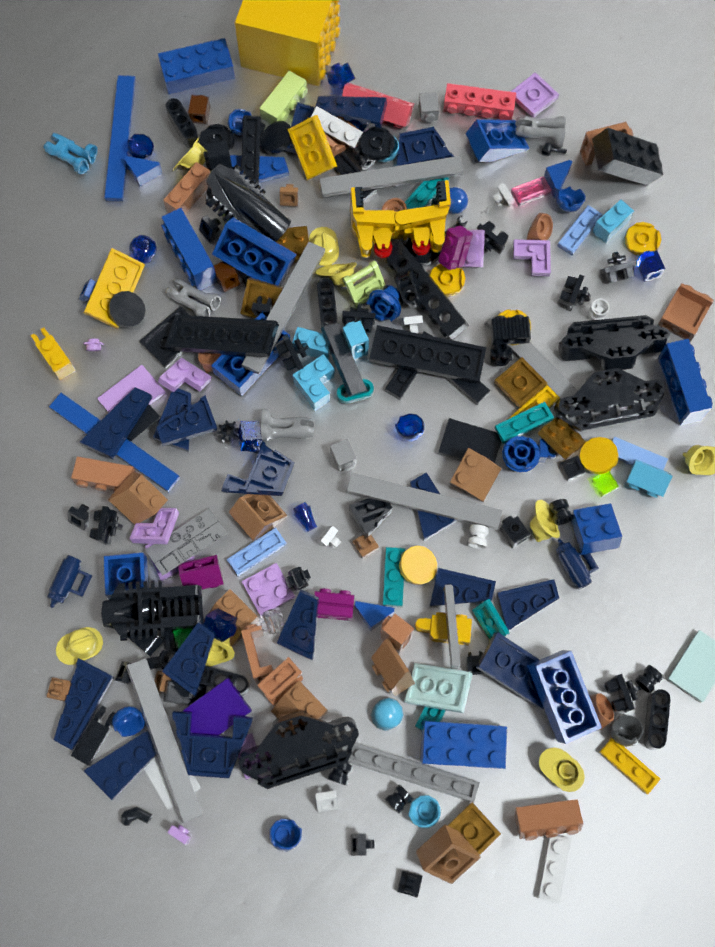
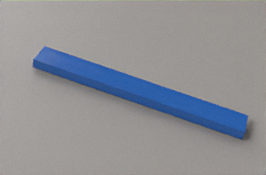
(120, 134)
(128, 452)

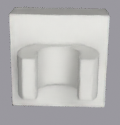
(504, 195)
(412, 322)
(328, 537)
(326, 800)

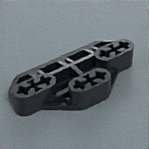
(613, 340)
(607, 396)
(300, 743)

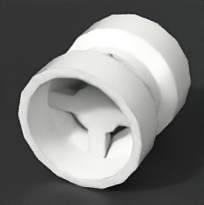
(601, 307)
(478, 536)

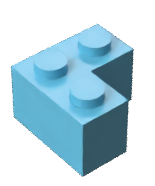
(311, 381)

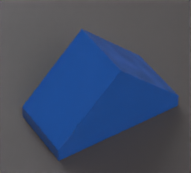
(142, 169)
(556, 176)
(373, 614)

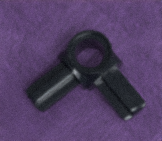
(169, 649)

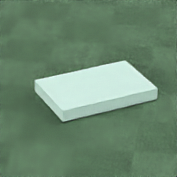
(696, 667)
(439, 688)

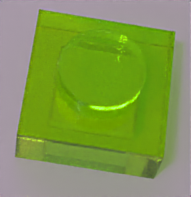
(605, 483)

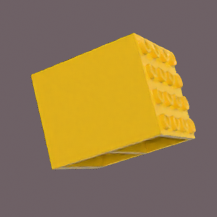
(288, 36)

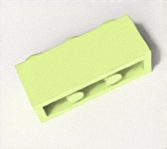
(283, 98)

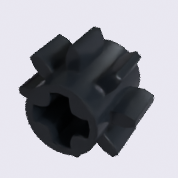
(501, 355)
(223, 433)
(298, 578)

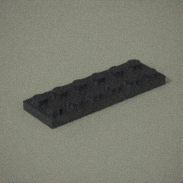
(222, 335)
(427, 354)

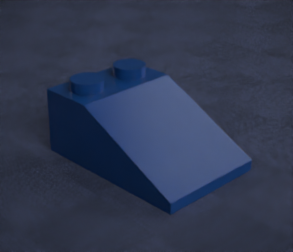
(495, 140)

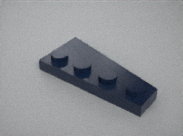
(358, 108)
(116, 426)
(84, 696)
(122, 765)

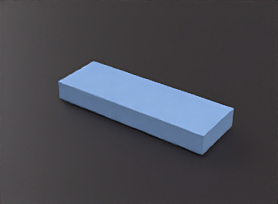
(579, 230)
(629, 452)
(256, 551)

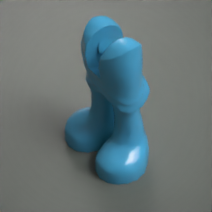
(62, 148)

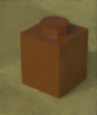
(199, 109)
(226, 276)

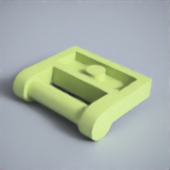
(361, 291)

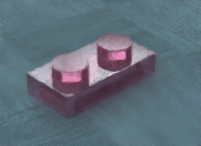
(531, 191)

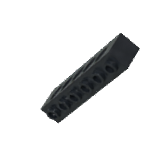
(456, 323)

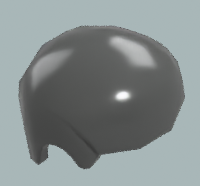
(626, 730)

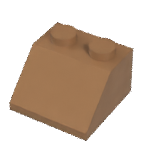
(475, 475)
(137, 498)
(257, 514)
(235, 606)
(392, 668)
(299, 699)
(447, 854)

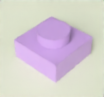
(180, 833)

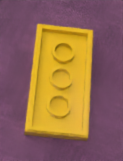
(117, 275)

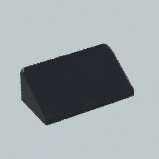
(146, 420)

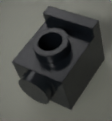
(514, 537)

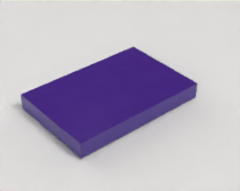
(216, 709)

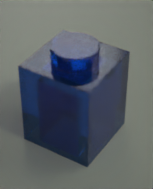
(650, 265)
(249, 436)
(221, 623)

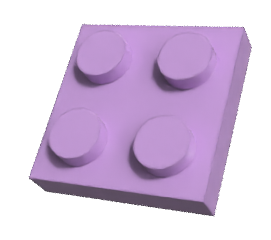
(534, 95)
(268, 589)

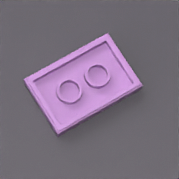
(138, 378)

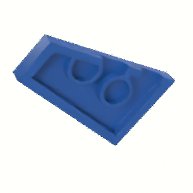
(270, 167)

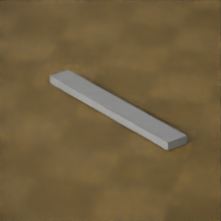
(392, 176)
(289, 298)
(546, 370)
(424, 501)
(164, 740)
(412, 771)

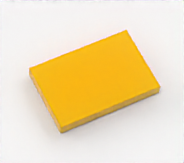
(312, 147)

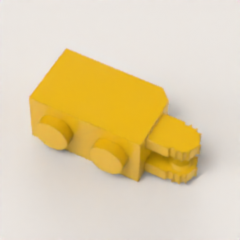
(53, 355)
(438, 628)

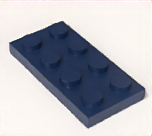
(508, 665)

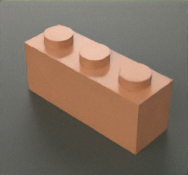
(188, 189)
(100, 474)
(397, 631)
(548, 819)

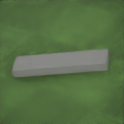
(451, 626)

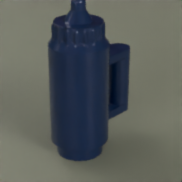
(574, 565)
(65, 579)

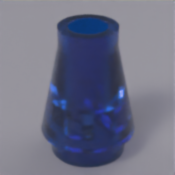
(305, 516)

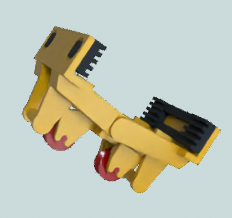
(422, 225)

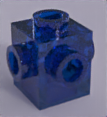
(340, 75)

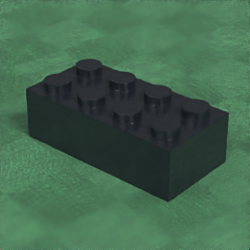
(627, 156)

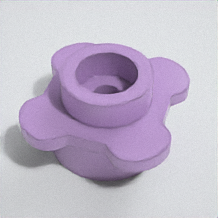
(93, 345)

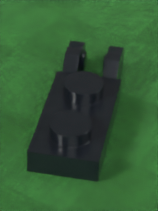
(93, 738)

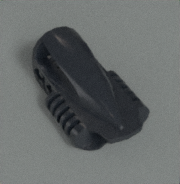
(240, 199)
(152, 609)

